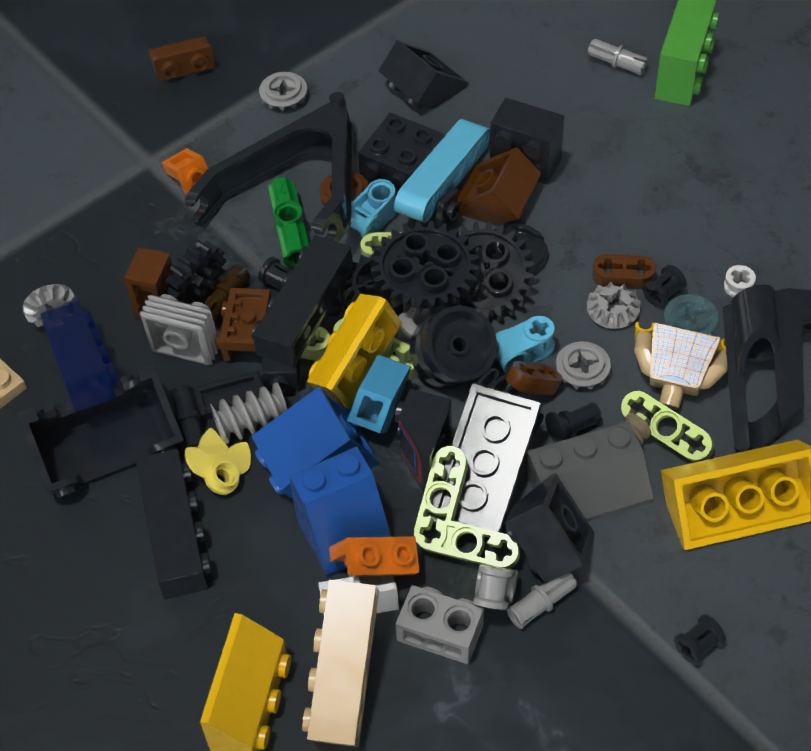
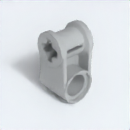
(495, 587)

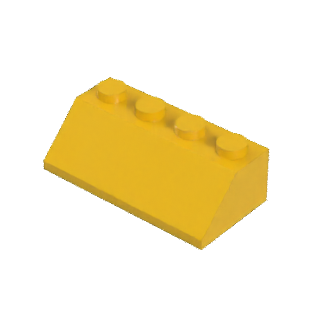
(739, 494)

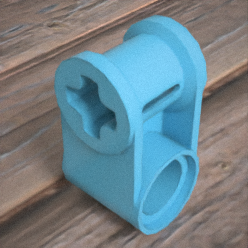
(373, 207)
(523, 345)

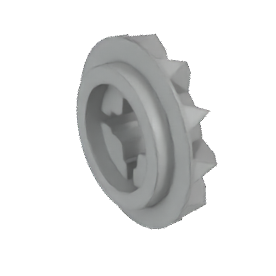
(273, 85)
(54, 295)
(619, 316)
(591, 356)

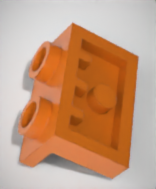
(377, 556)

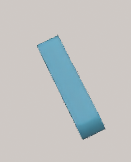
(442, 170)

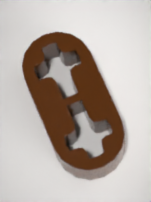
(623, 270)
(533, 378)

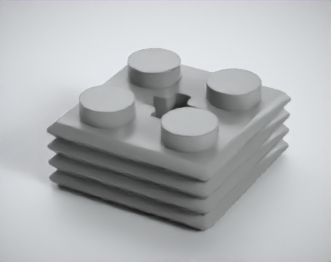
(180, 329)

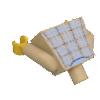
(679, 360)

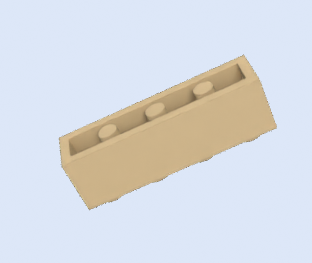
(342, 664)

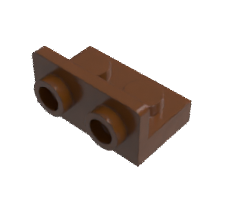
(182, 58)
(239, 317)

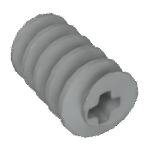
(248, 414)

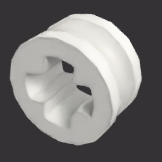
(736, 274)

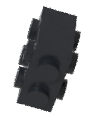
(396, 150)

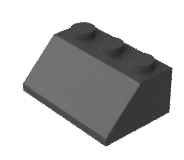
(599, 470)

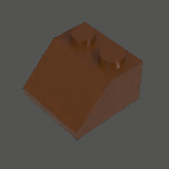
(499, 188)

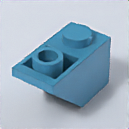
(379, 394)

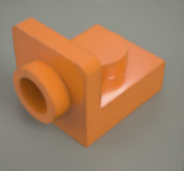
(185, 167)

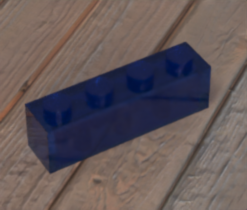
(80, 355)

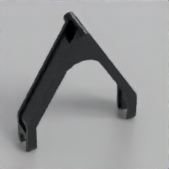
(318, 133)

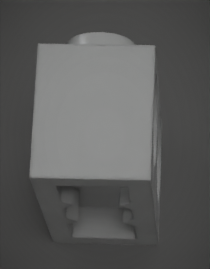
(436, 632)

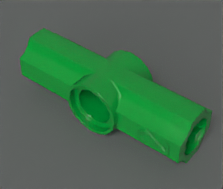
(288, 219)

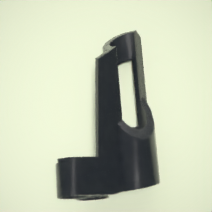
(758, 328)

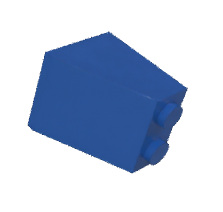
(306, 436)
(337, 503)

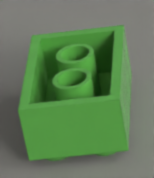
(686, 51)

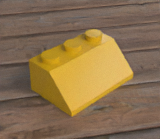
(352, 349)
(245, 688)

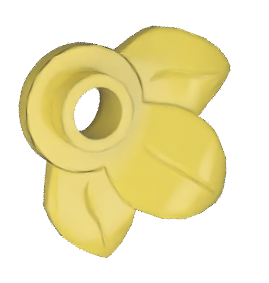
(216, 458)

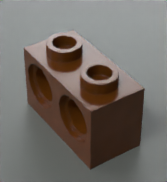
(147, 277)

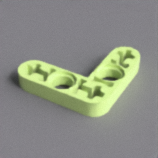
(451, 530)

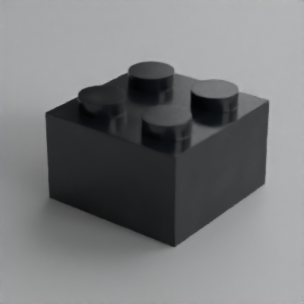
(531, 130)

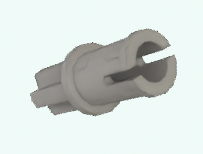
(617, 56)
(540, 599)

